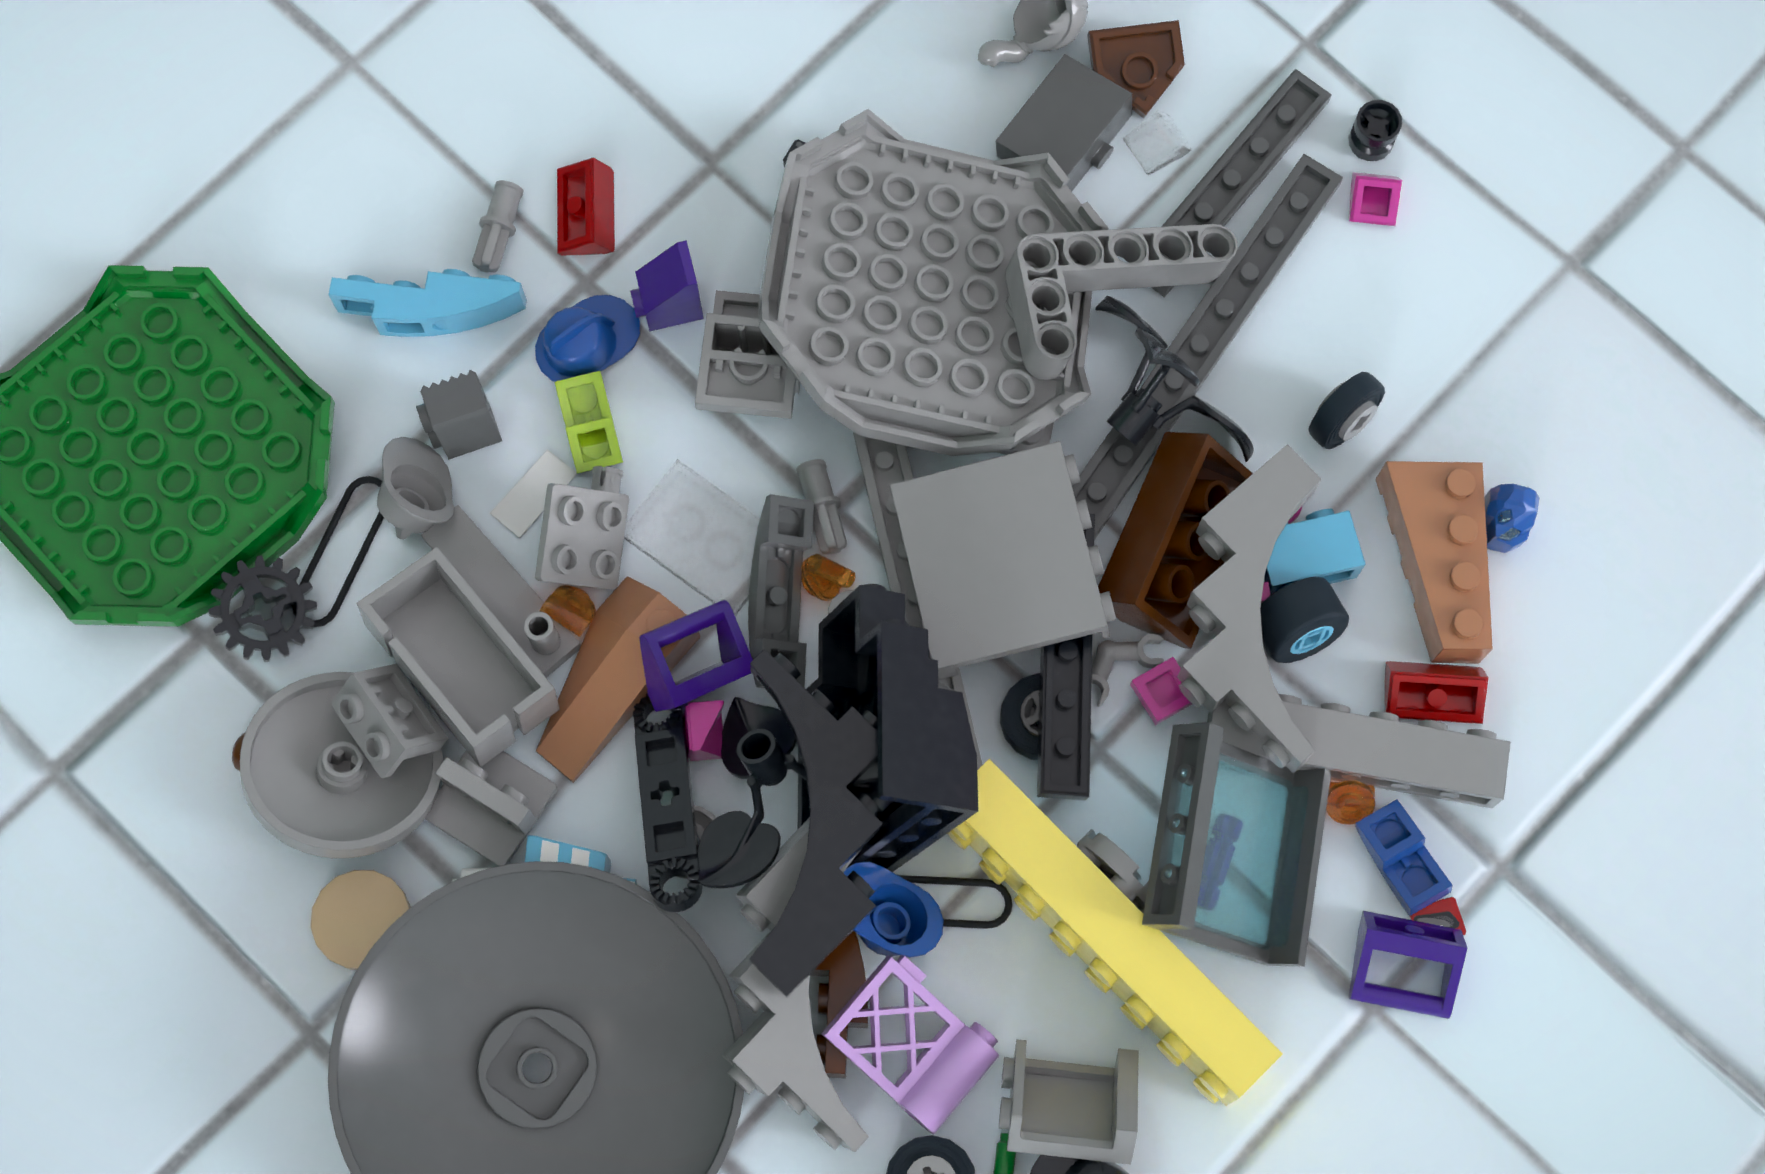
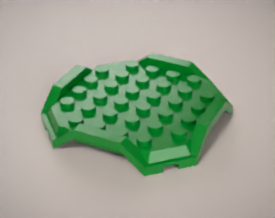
(157, 450)

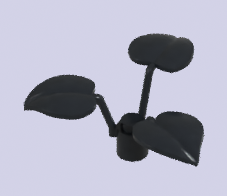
(1139, 408)
(759, 749)

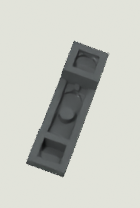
(776, 580)

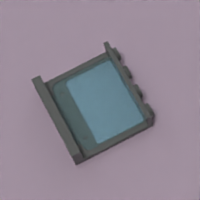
(1236, 849)

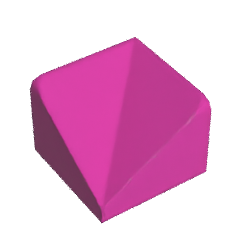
(704, 730)

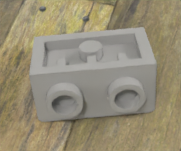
(387, 718)

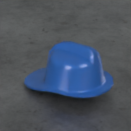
(587, 337)
(904, 917)

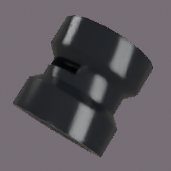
(1379, 120)

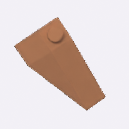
(608, 676)

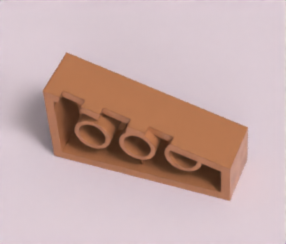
(1443, 550)

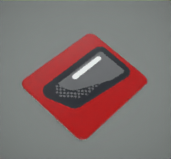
(1441, 913)

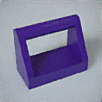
(733, 652)
(1412, 940)

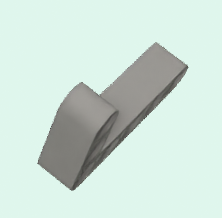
(1101, 271)

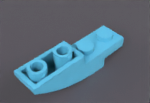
(446, 306)

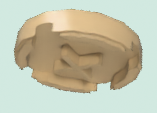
(355, 914)

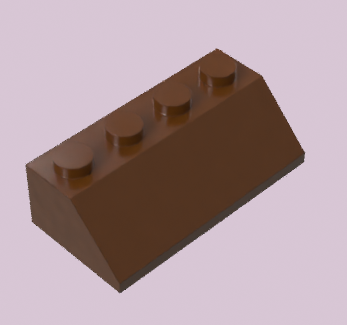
(1159, 549)

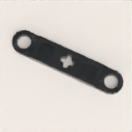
(668, 829)

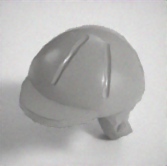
(1037, 26)

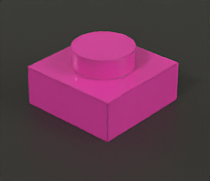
(1160, 691)

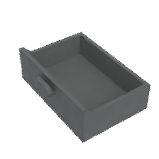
(1070, 117)

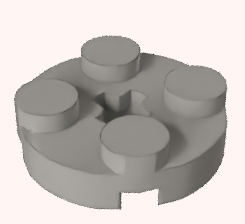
(1116, 866)

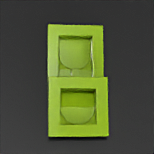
(588, 421)

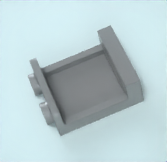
(1071, 1107)

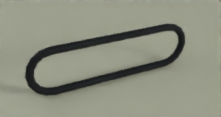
(361, 555)
(968, 882)

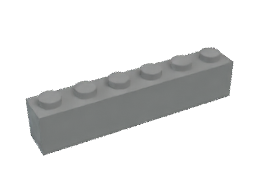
(1390, 753)

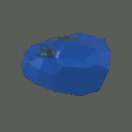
(1509, 516)

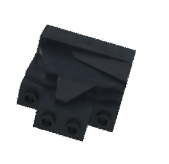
(924, 731)

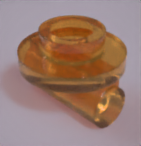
(825, 577)
(570, 608)
(1350, 801)

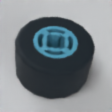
(1302, 619)

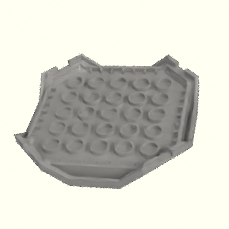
(897, 292)

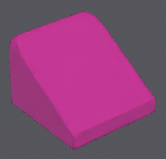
(1374, 198)

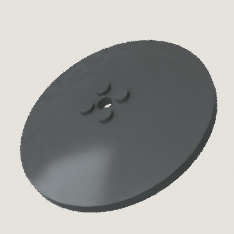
(521, 967)

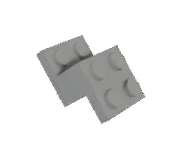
(739, 364)

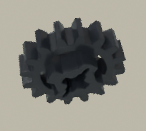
(253, 589)

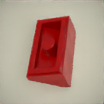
(585, 208)
(1435, 692)

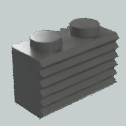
(458, 415)

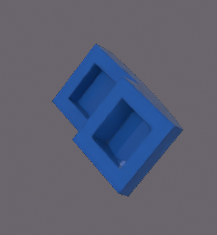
(1402, 857)

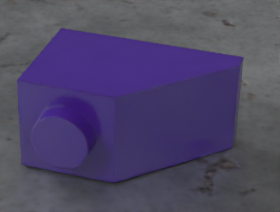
(668, 289)

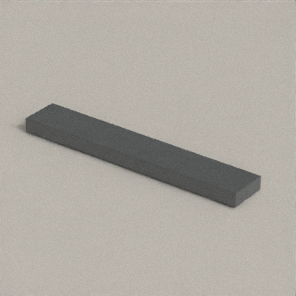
(1251, 156)

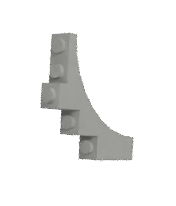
(1229, 603)
(781, 1041)

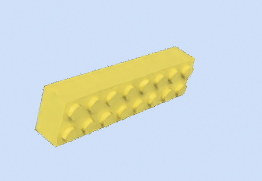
(1107, 933)

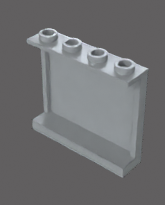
(1001, 557)

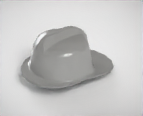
(414, 487)

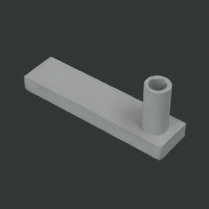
(503, 591)

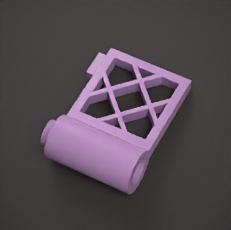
(942, 1071)

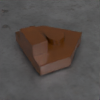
(1139, 59)

